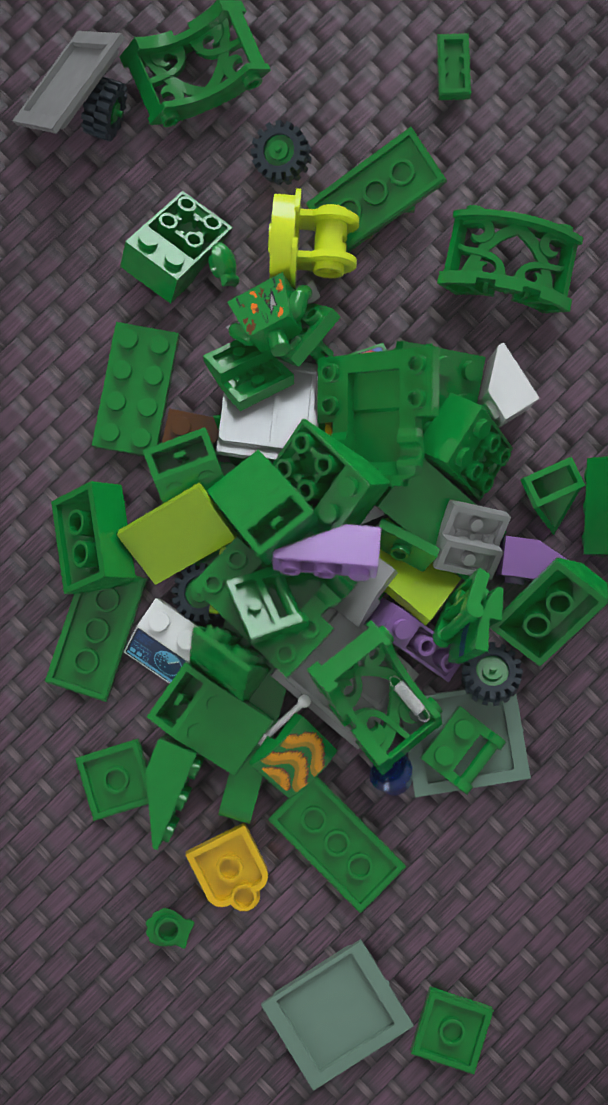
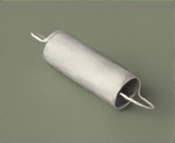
(409, 698)

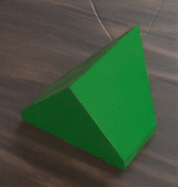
(553, 491)

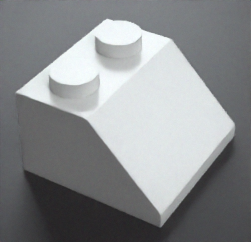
(505, 388)

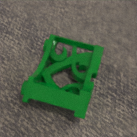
(157, 49)
(473, 281)
(334, 677)

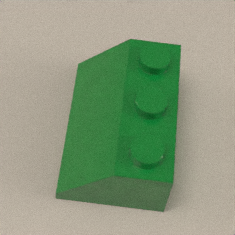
(596, 507)
(88, 539)
(552, 609)

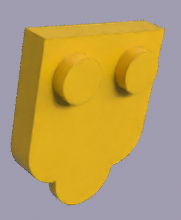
(230, 868)

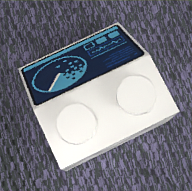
(162, 640)

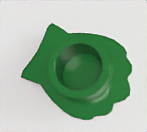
(223, 265)
(168, 928)

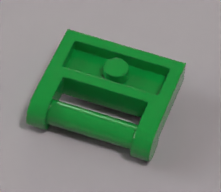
(461, 608)
(257, 609)
(454, 742)

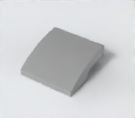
(470, 538)
(364, 597)

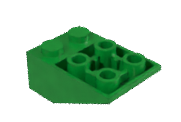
(173, 246)
(466, 445)
(184, 463)
(330, 476)
(263, 506)
(227, 662)
(209, 719)
(167, 786)

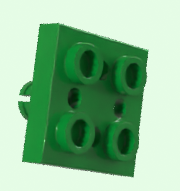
(315, 326)

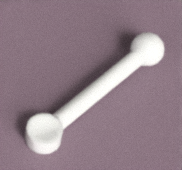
(303, 702)

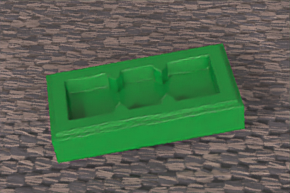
(453, 66)
(406, 546)

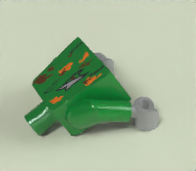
(271, 314)

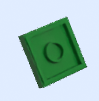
(114, 778)
(451, 1030)

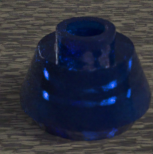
(394, 781)

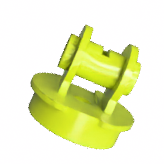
(331, 230)

